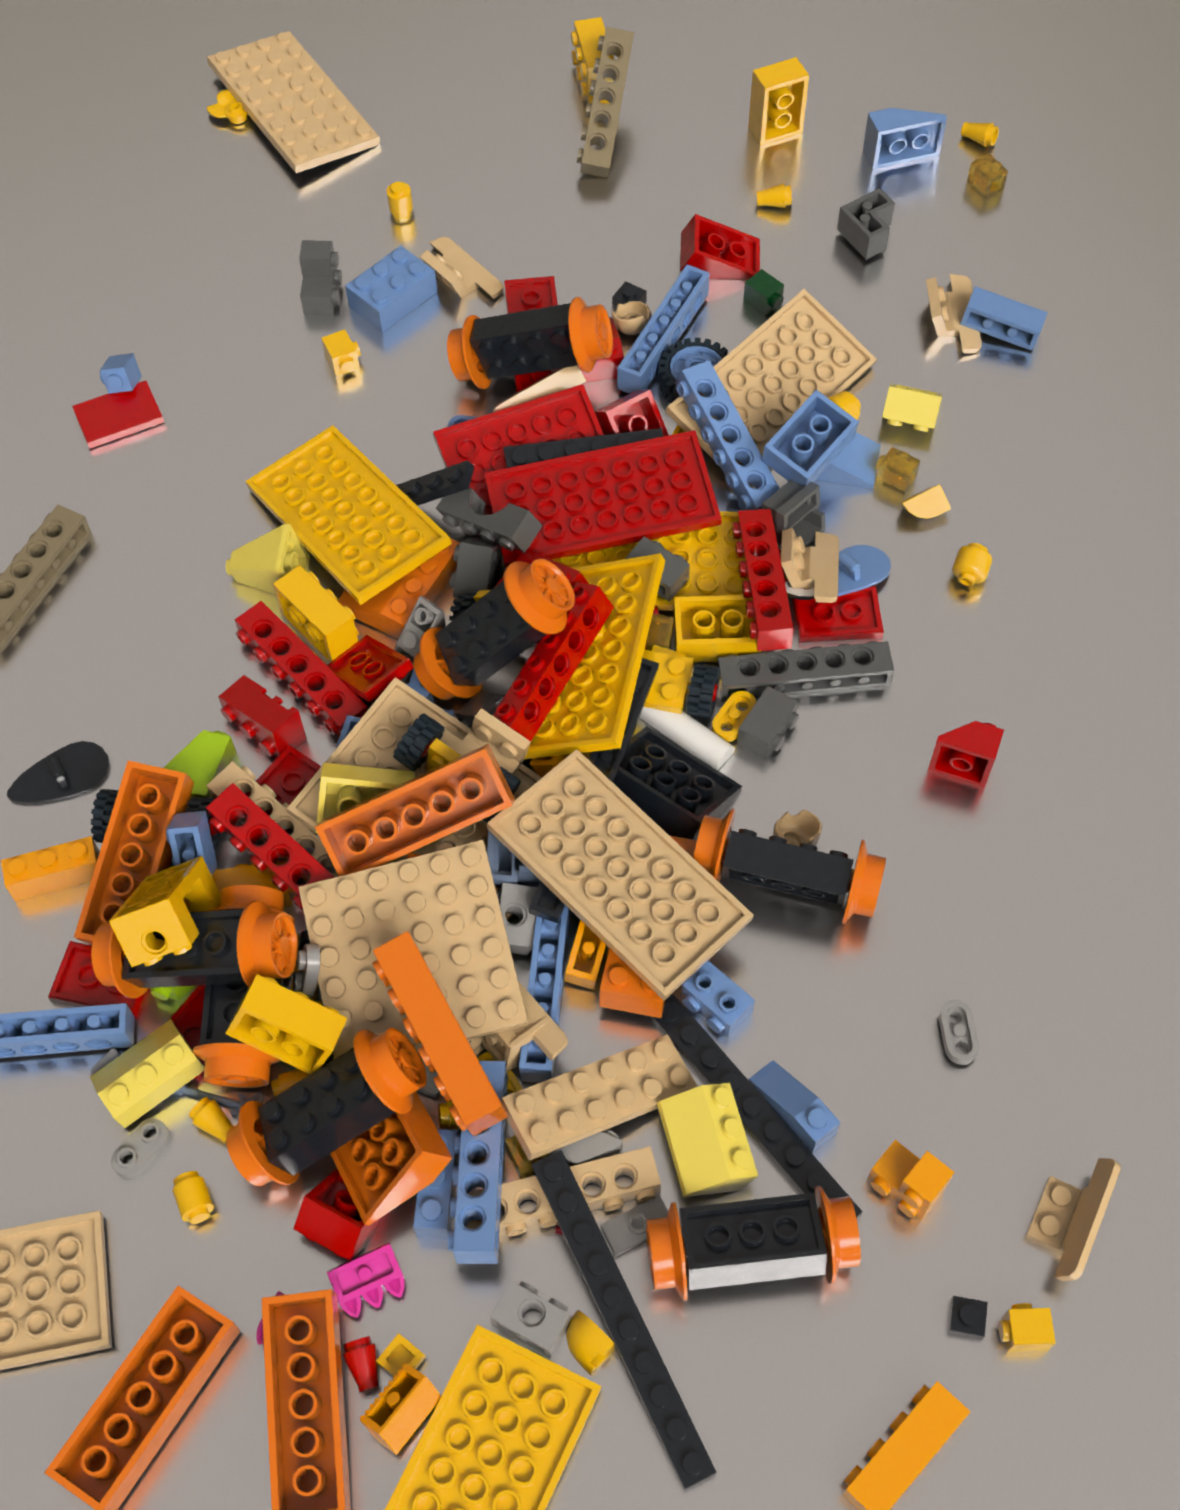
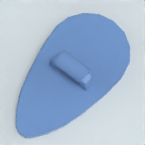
(861, 568)

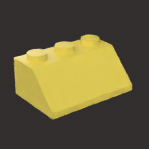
(349, 785)
(146, 1074)
(707, 1140)

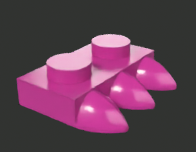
(364, 1277)

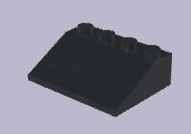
(673, 784)

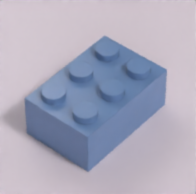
(391, 288)
(810, 440)

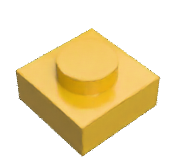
(398, 1353)

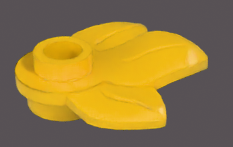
(228, 107)

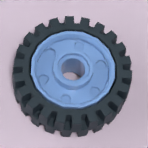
(683, 357)

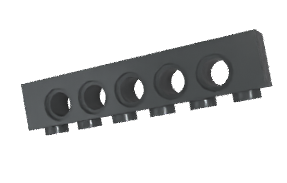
(819, 676)

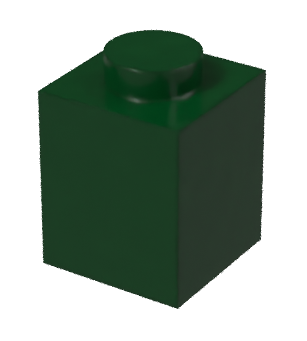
(763, 292)

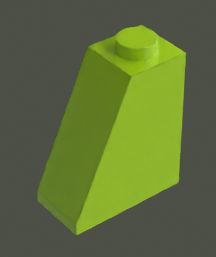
(204, 759)

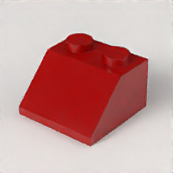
(630, 414)
(967, 752)
(333, 1219)

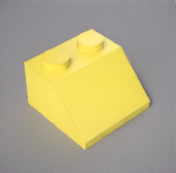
(912, 407)

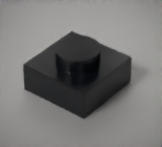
(627, 293)
(967, 1317)

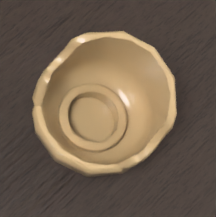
(631, 317)
(798, 828)

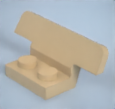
(460, 270)
(948, 310)
(555, 382)
(812, 566)
(506, 744)
(541, 1029)
(1071, 1217)

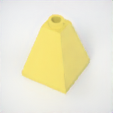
(267, 559)

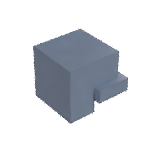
(506, 866)

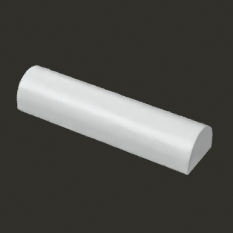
(690, 735)

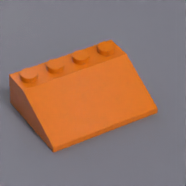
(393, 606)
(392, 1161)

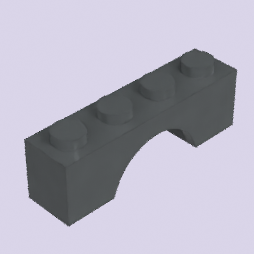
(510, 527)

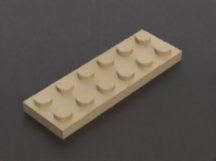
(596, 1096)

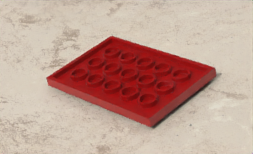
(544, 419)

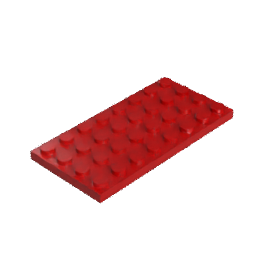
(610, 495)

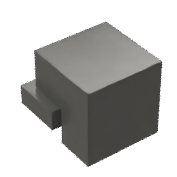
(796, 508)

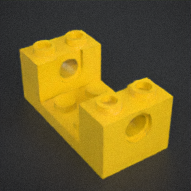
(161, 908)

